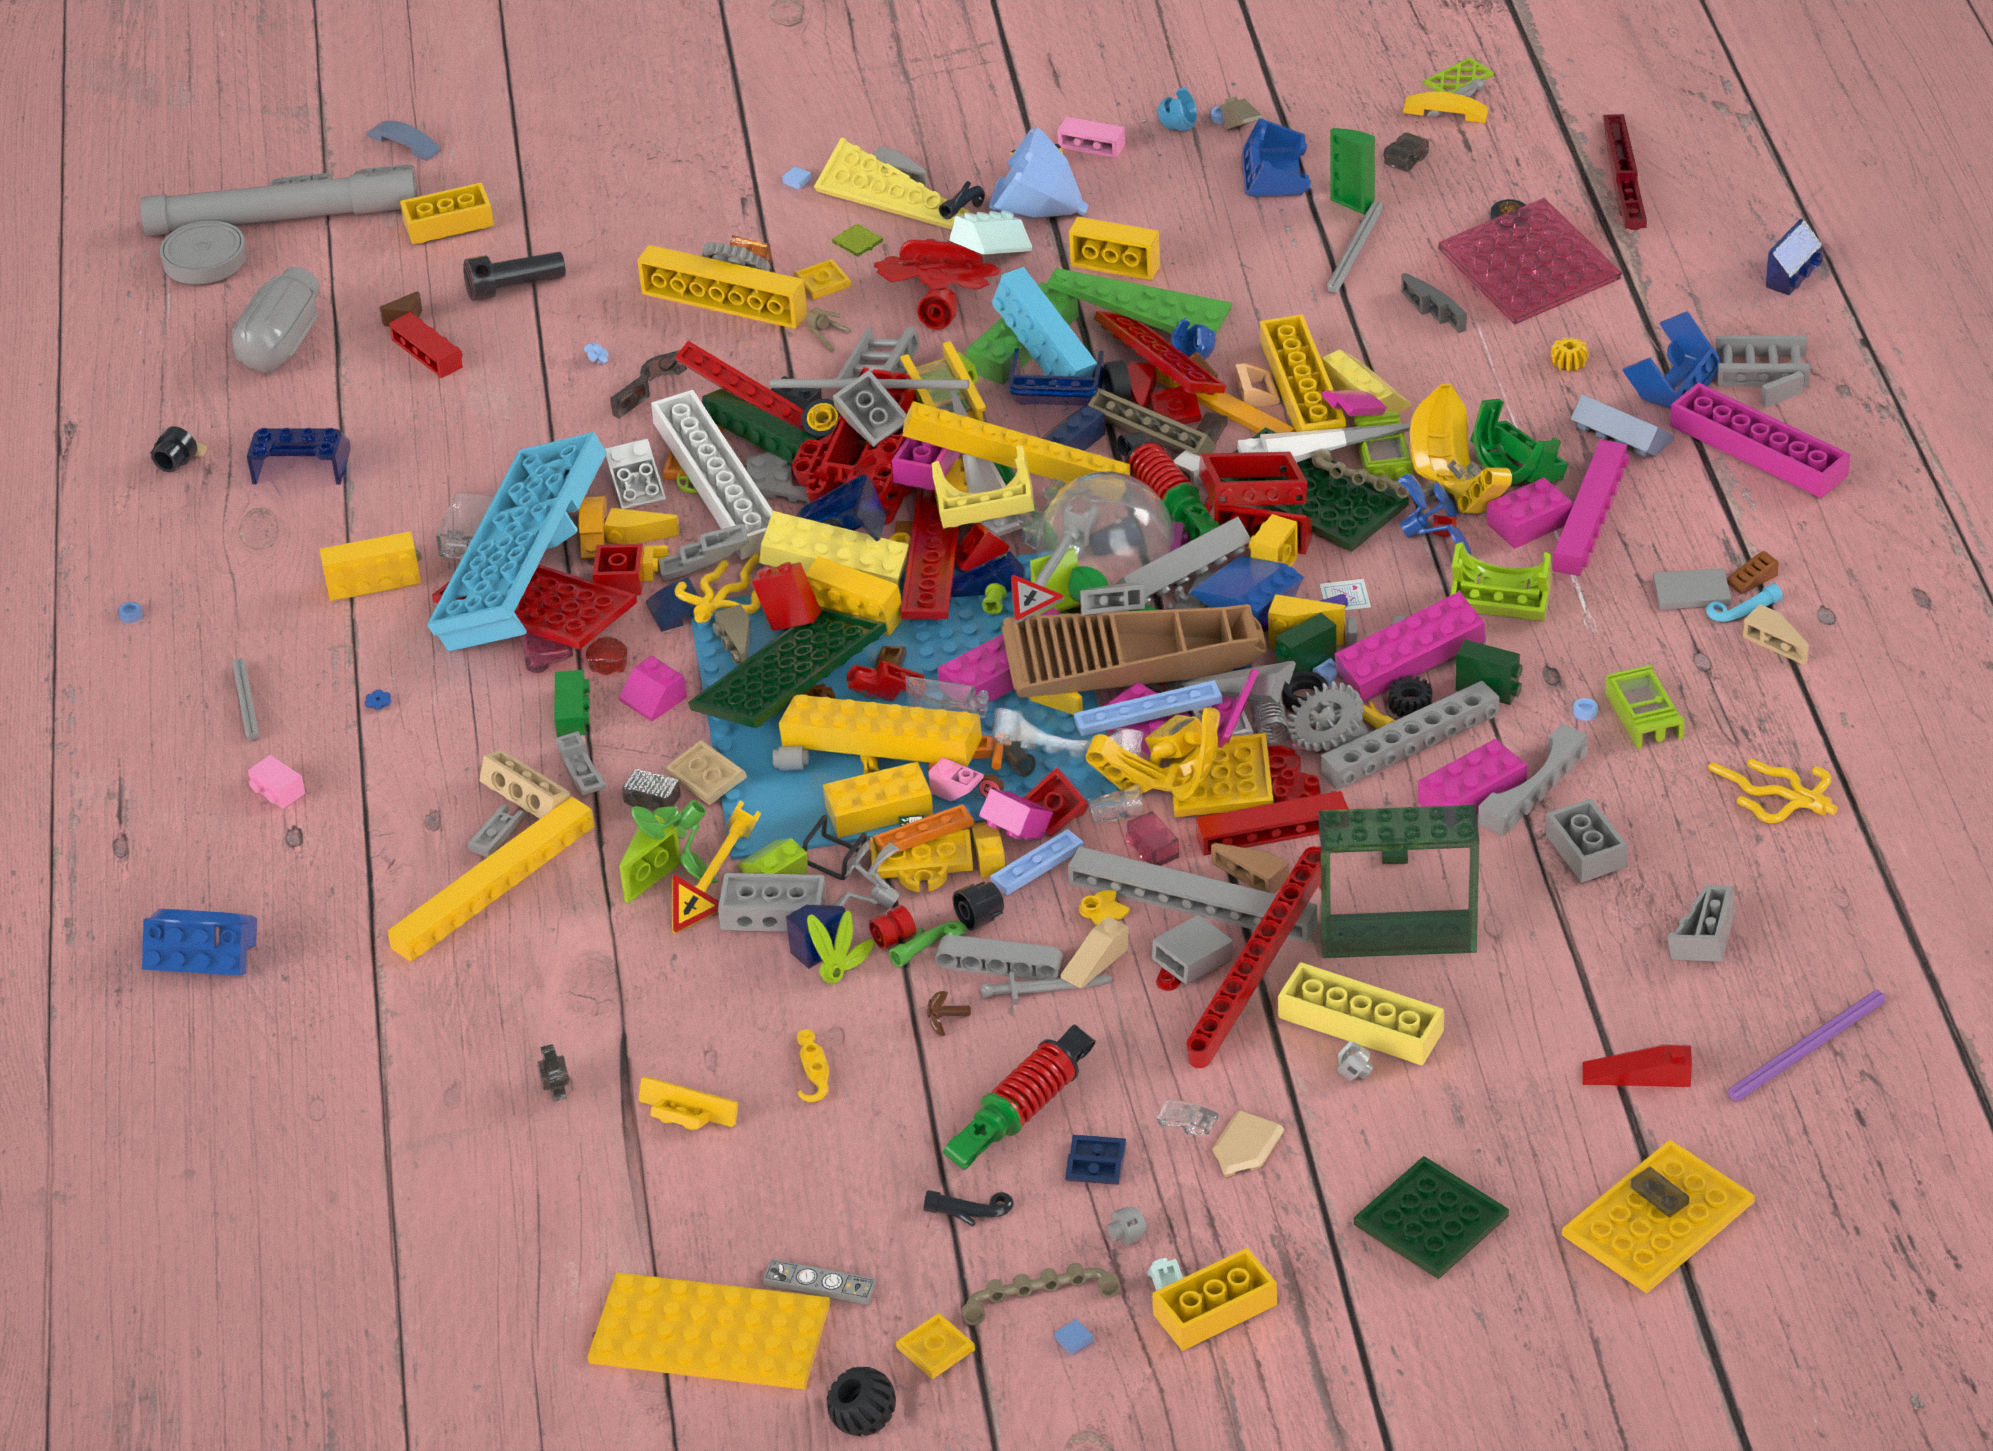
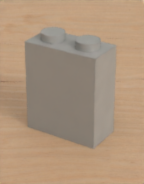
(1192, 949)

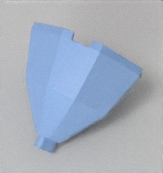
(1038, 182)

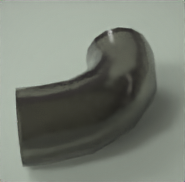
(1019, 759)

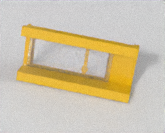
(946, 369)

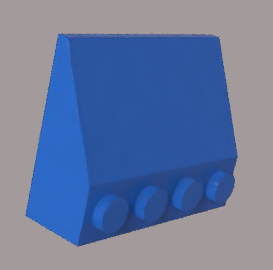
(1249, 582)

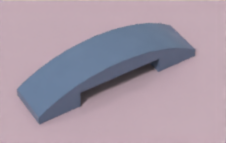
(420, 144)

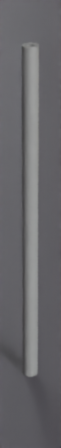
(886, 383)

